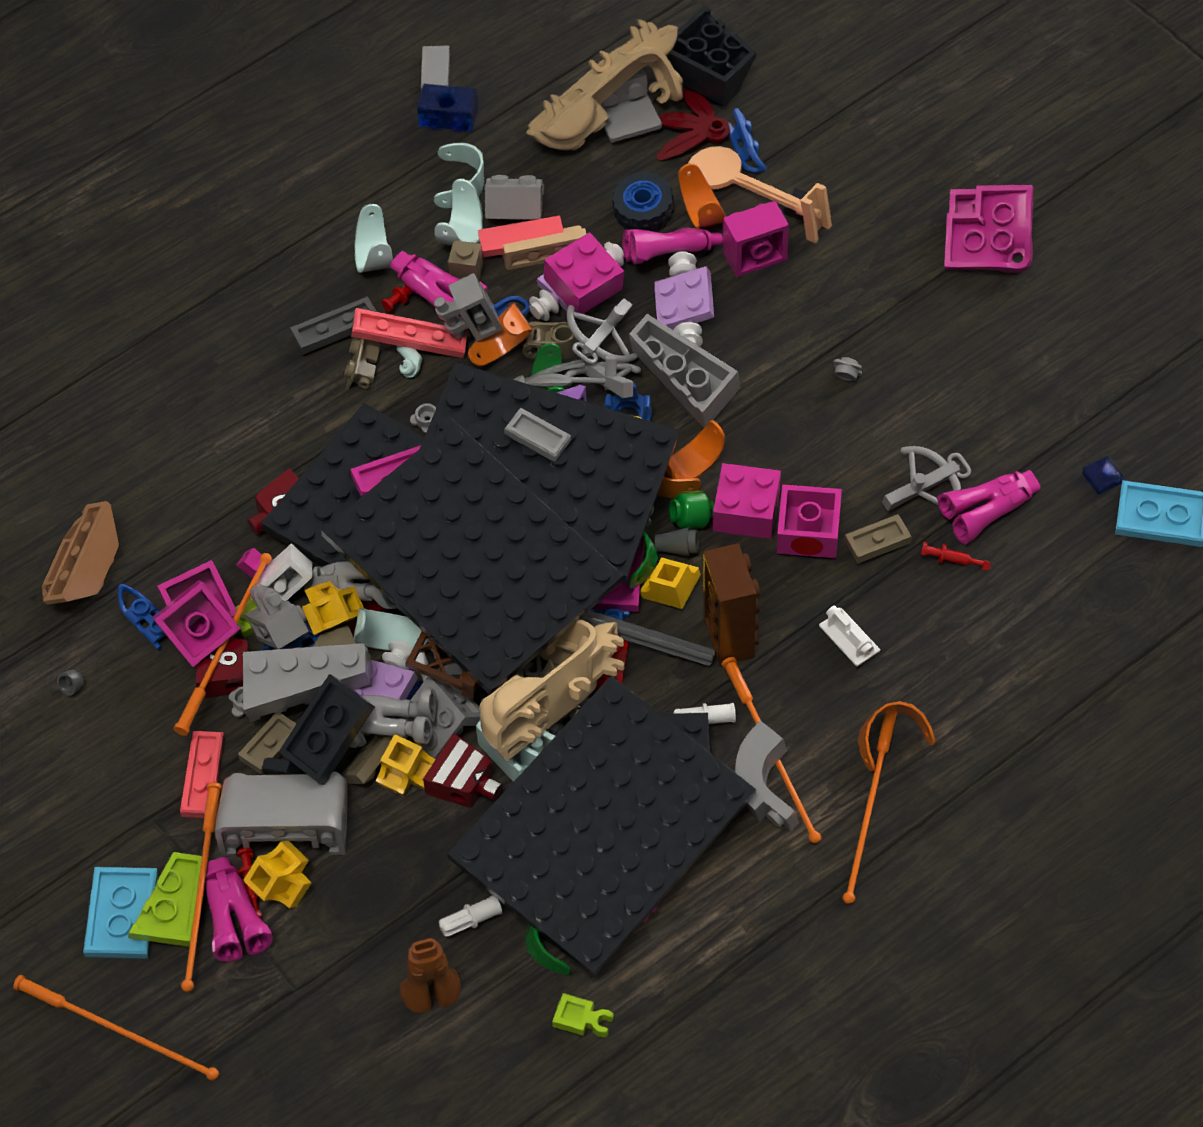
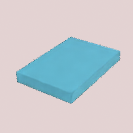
(1160, 513)
(114, 908)

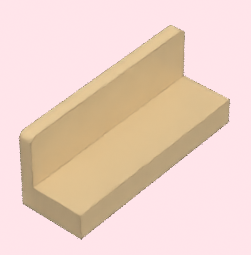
(536, 250)

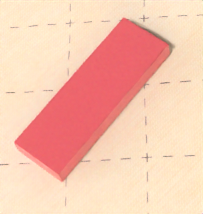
(494, 238)
(201, 769)

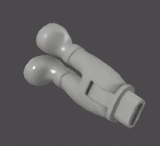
(342, 576)
(422, 710)

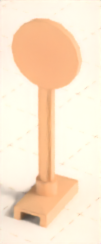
(723, 166)

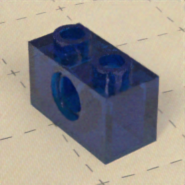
(447, 107)

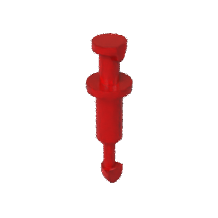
(399, 295)
(952, 556)
(246, 855)

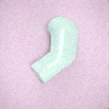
(411, 363)

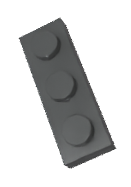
(328, 327)

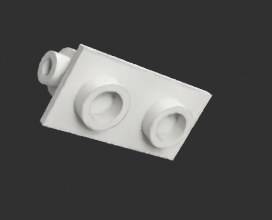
(848, 636)

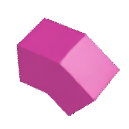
(250, 562)

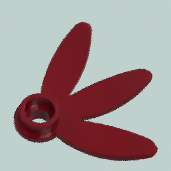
(702, 126)

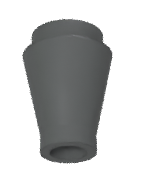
(678, 542)

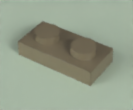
(878, 538)
(267, 742)
(367, 760)

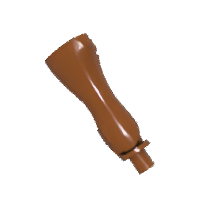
(428, 963)

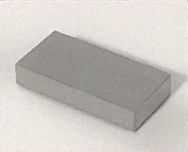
(435, 65)
(537, 434)

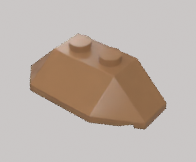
(83, 556)

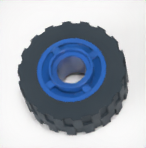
(643, 202)

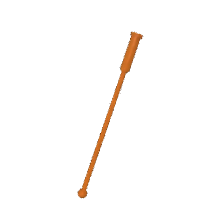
(199, 693)
(746, 697)
(883, 748)
(211, 810)
(58, 1001)

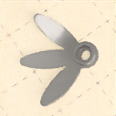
(548, 376)

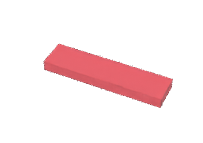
(407, 333)

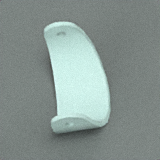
(463, 153)
(465, 216)
(370, 241)
(381, 628)

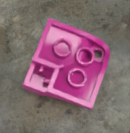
(990, 228)

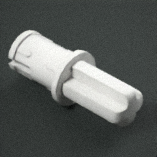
(716, 713)
(470, 916)

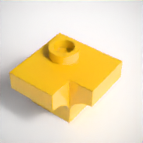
(670, 583)
(330, 606)
(403, 765)
(279, 875)

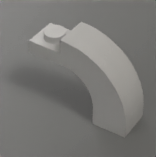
(753, 763)

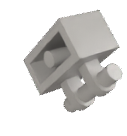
(513, 197)
(473, 305)
(275, 620)

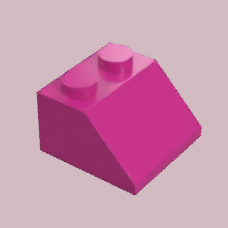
(208, 575)
(196, 623)

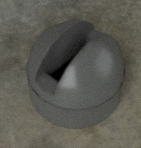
(70, 682)

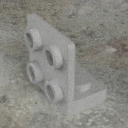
(630, 110)
(451, 714)

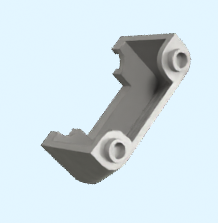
(282, 810)

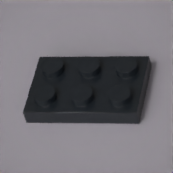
(326, 729)

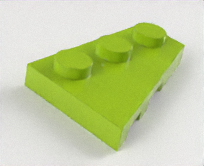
(171, 906)

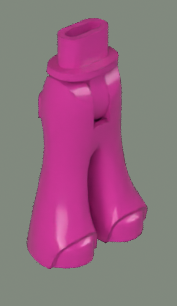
(644, 244)
(424, 277)
(1003, 495)
(226, 895)

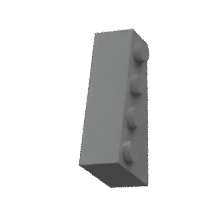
(686, 370)
(293, 676)

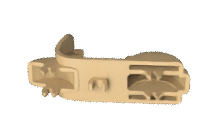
(579, 111)
(531, 705)

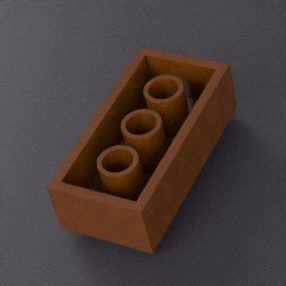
(730, 603)

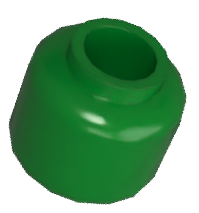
(691, 509)

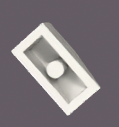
(287, 572)

